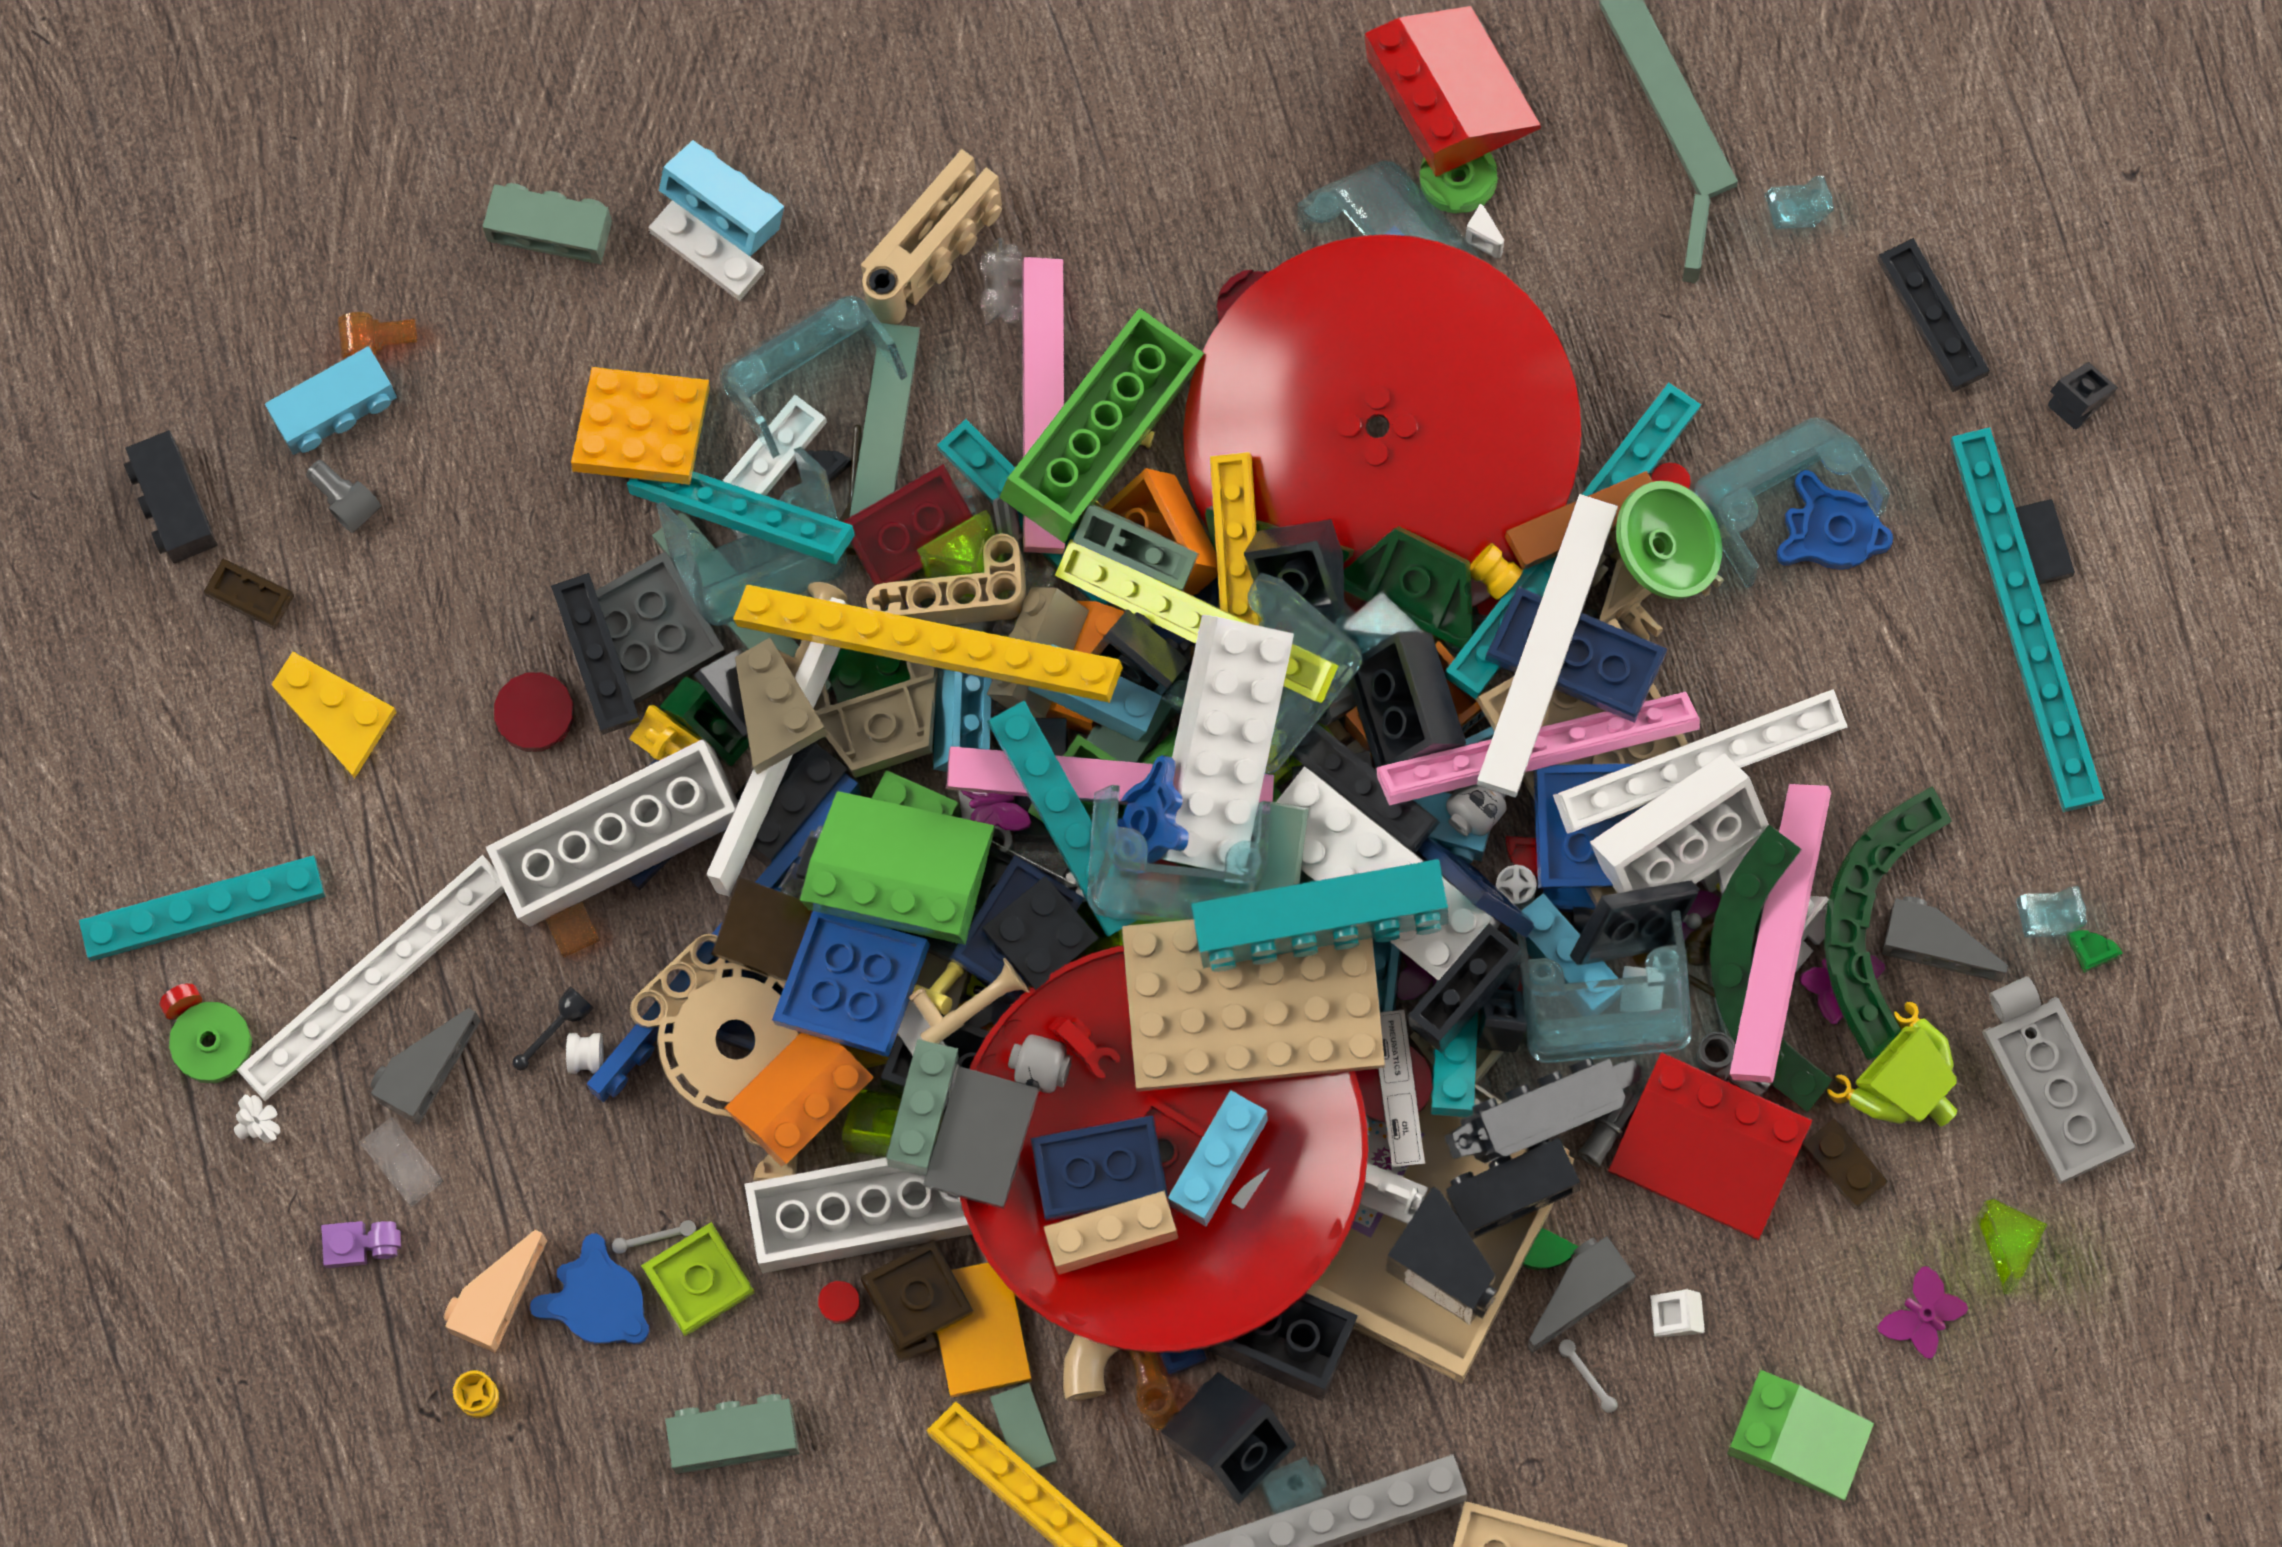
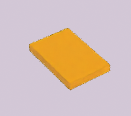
(988, 1345)

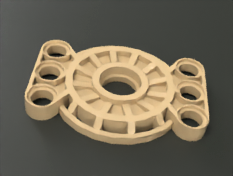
(698, 1016)

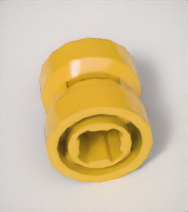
(1495, 571)
(470, 1389)

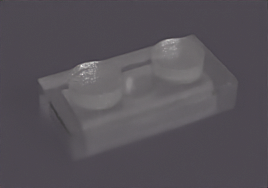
(401, 1162)

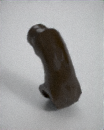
(1698, 942)

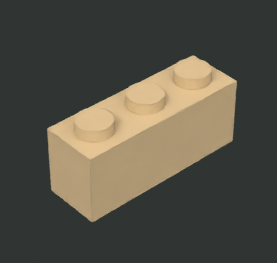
(1111, 1232)

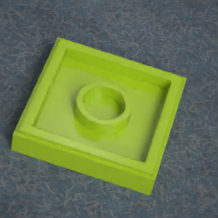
(698, 1279)

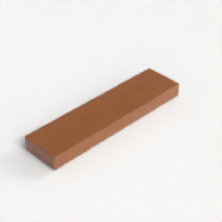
(1543, 536)

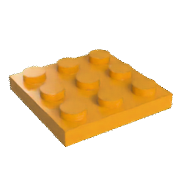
(640, 425)

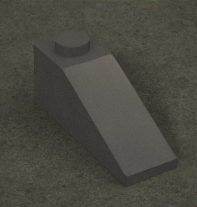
(1932, 939)
(419, 1071)
(1588, 1284)

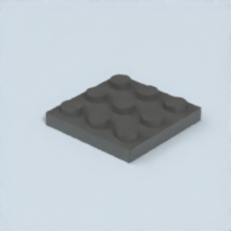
(656, 627)

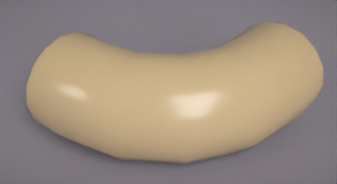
(1085, 1369)

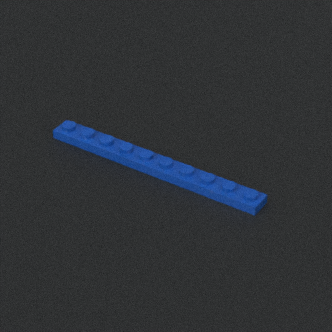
(637, 1045)

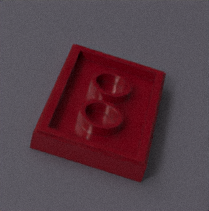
(905, 521)

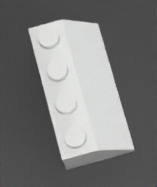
(1684, 830)

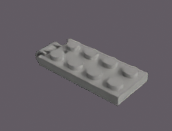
(2054, 1082)

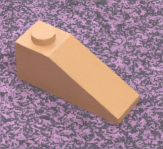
(491, 1298)

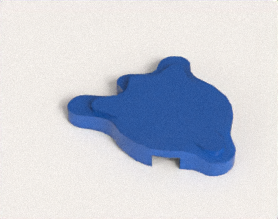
(1832, 527)
(1153, 810)
(597, 1300)

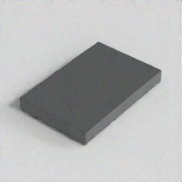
(981, 1137)

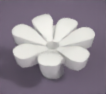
(255, 1120)

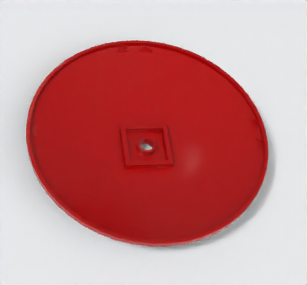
(1400, 333)
(1214, 1276)

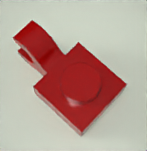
(1075, 1037)

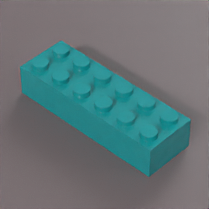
(1320, 915)

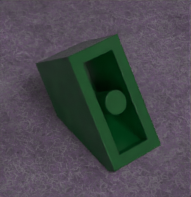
(699, 713)

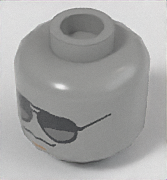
(1475, 809)
(1040, 1063)

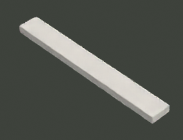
(1547, 646)
(1742, 744)
(763, 786)
(372, 978)

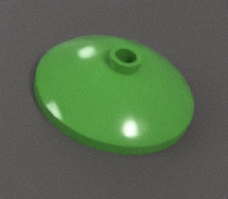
(1682, 533)

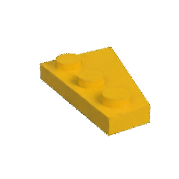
(335, 710)

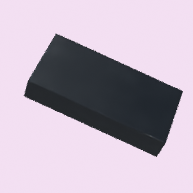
(2045, 541)

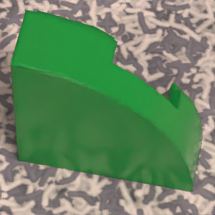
(2092, 949)
(1549, 1251)

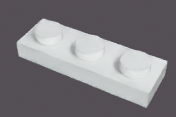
(706, 250)
(790, 429)

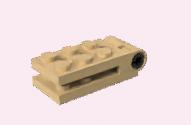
(930, 238)

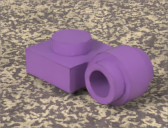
(347, 1243)

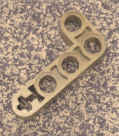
(949, 589)

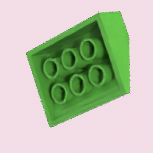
(898, 867)

